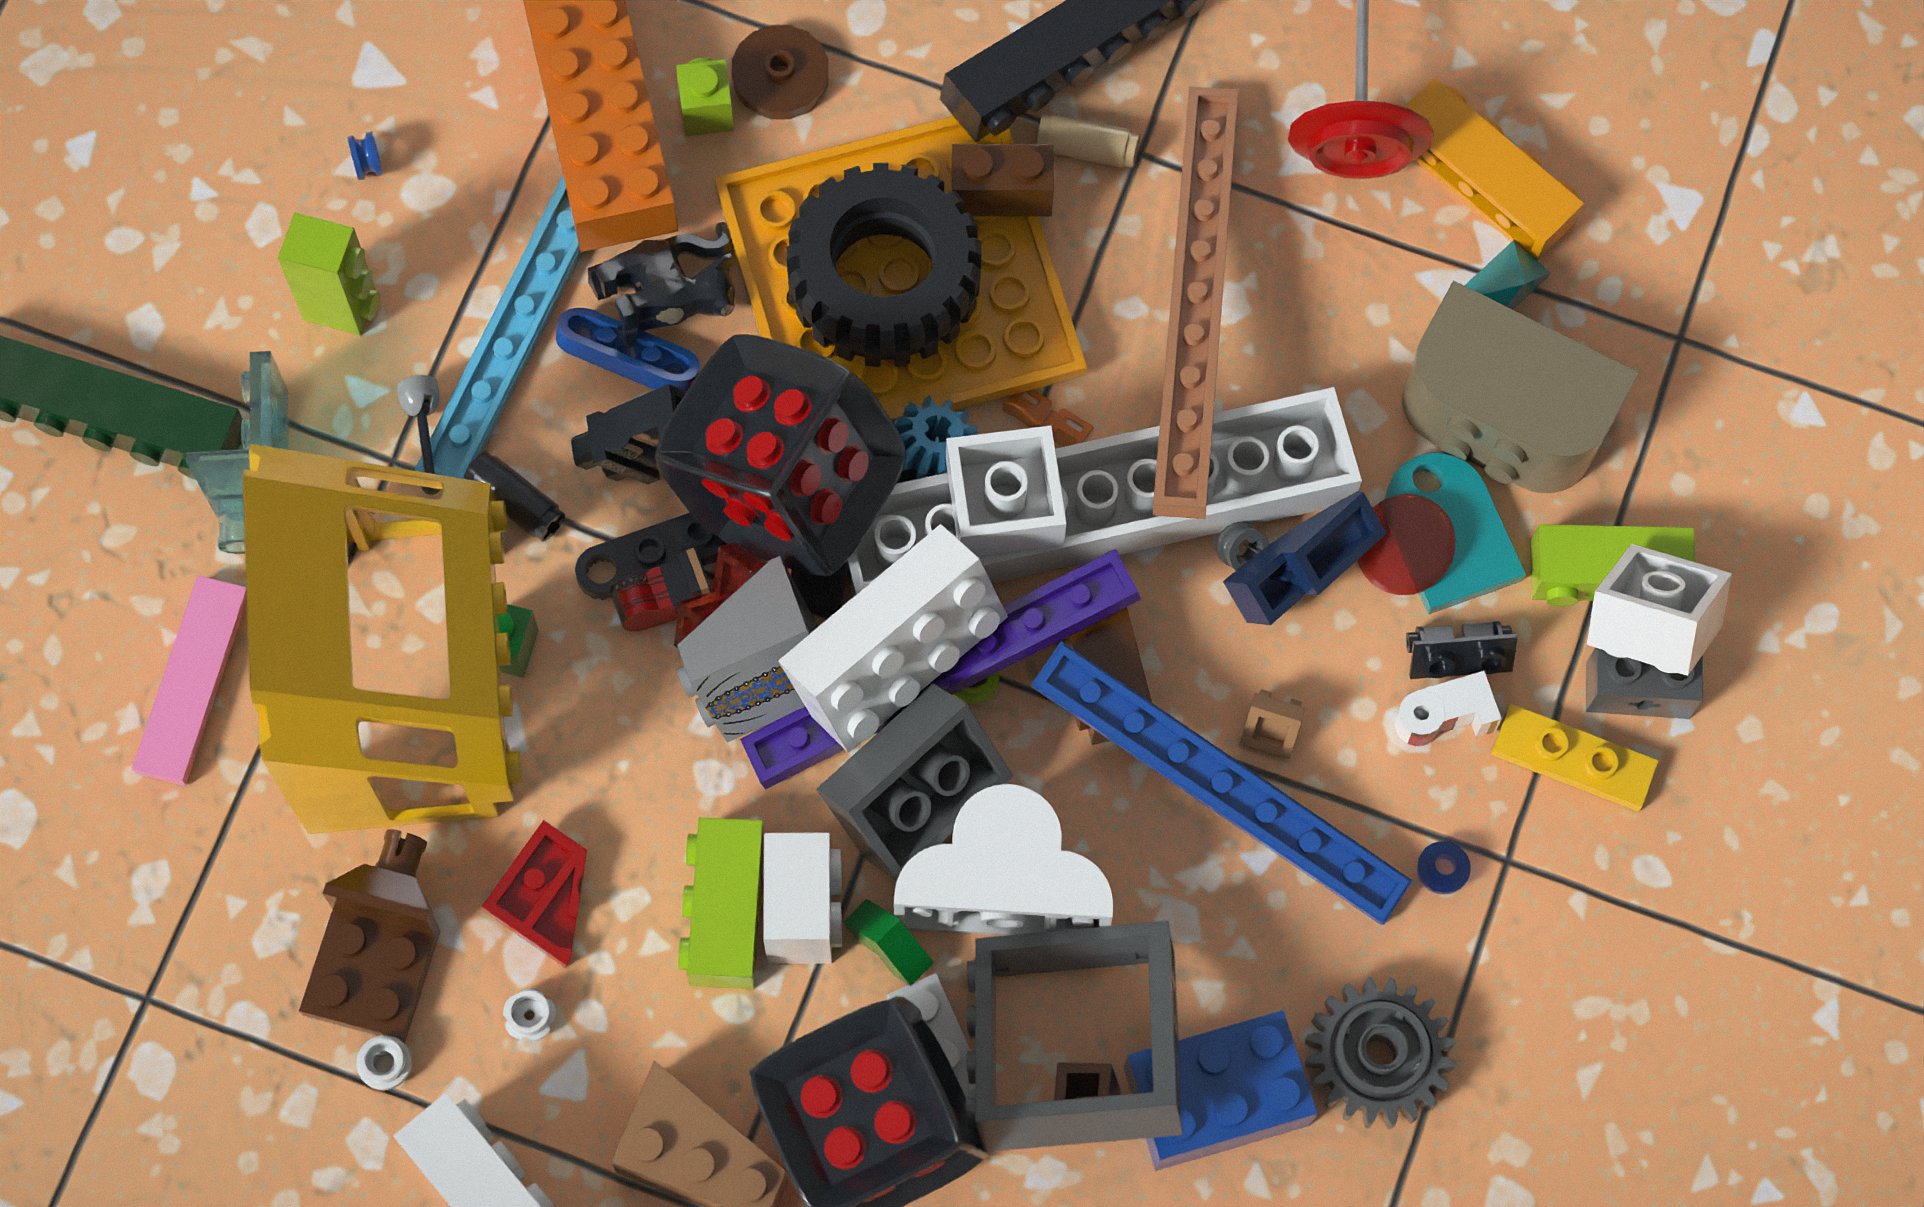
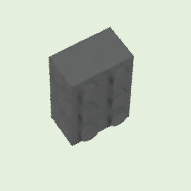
(913, 780)

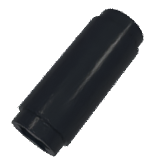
(523, 501)

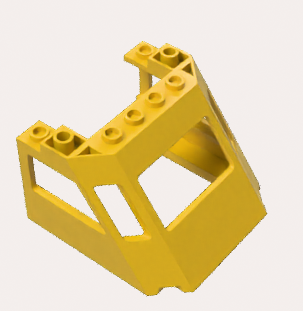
(300, 648)

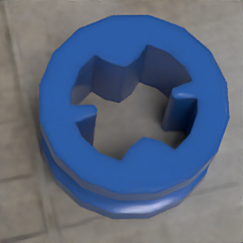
(365, 155)

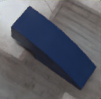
(1304, 559)

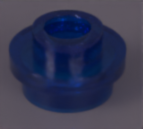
(1432, 878)

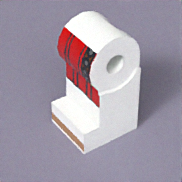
(1446, 708)

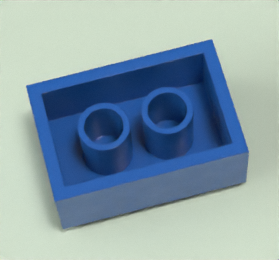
(1234, 1089)

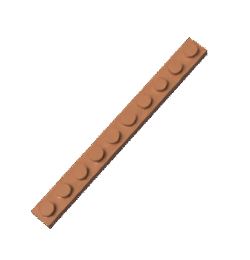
(1196, 305)

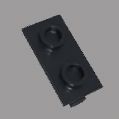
(1481, 648)

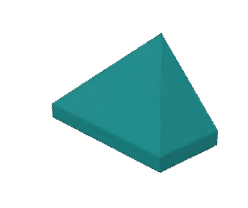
(1509, 276)

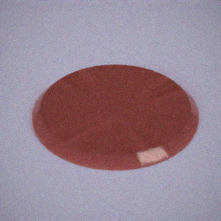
(1414, 550)

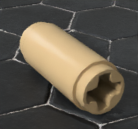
(1089, 140)

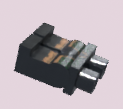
(627, 436)

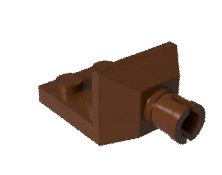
(375, 944)

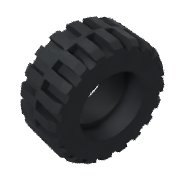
(880, 205)

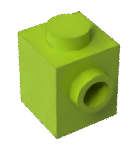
(705, 96)

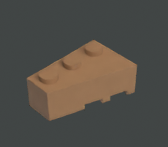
(693, 1151)

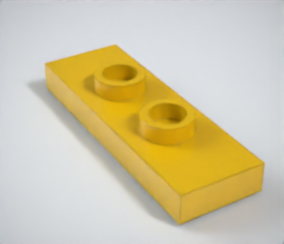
(1574, 757)

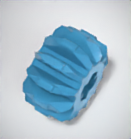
(923, 425)

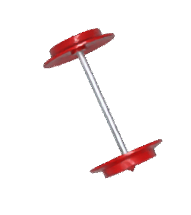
(1360, 135)

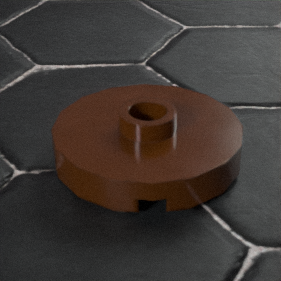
(786, 92)

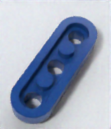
(649, 362)

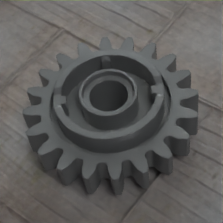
(1403, 1029)

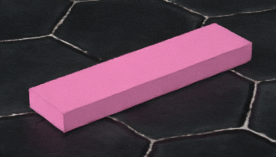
(191, 681)

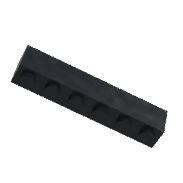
(1048, 56)

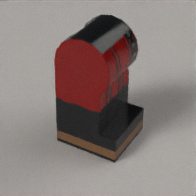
(654, 596)

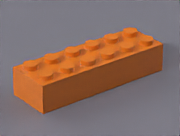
(601, 121)

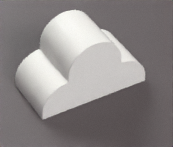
(1002, 873)

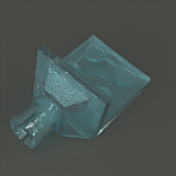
(221, 471)

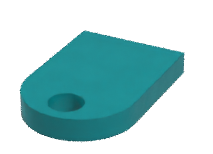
(1483, 549)

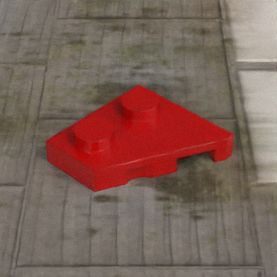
(542, 893)

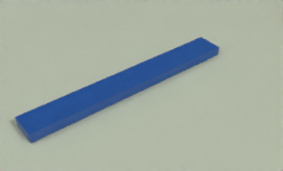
(1221, 783)

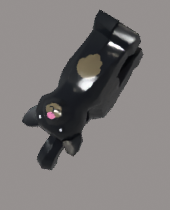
(660, 285)

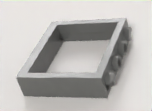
(1084, 1118)

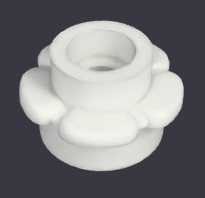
(525, 1001)

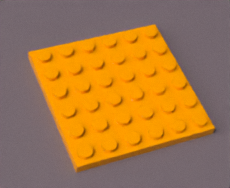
(1020, 320)

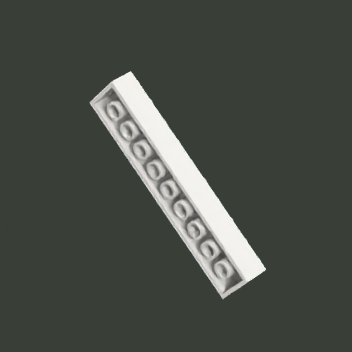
(1263, 468)

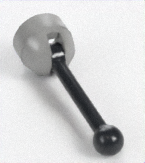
(420, 398)

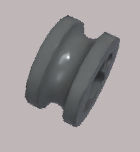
(1232, 537)

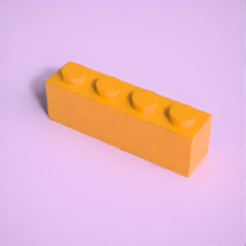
(1493, 173)

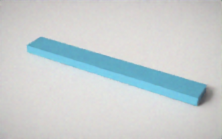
(507, 340)

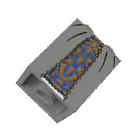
(737, 652)

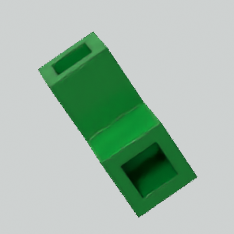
(889, 940)

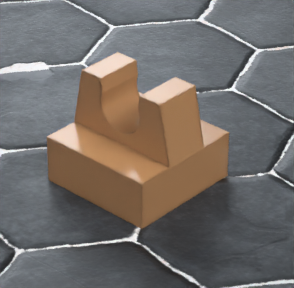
(1272, 724)

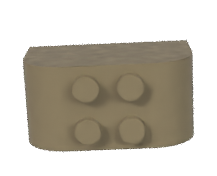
(1512, 393)

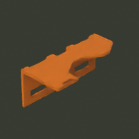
(1036, 415)

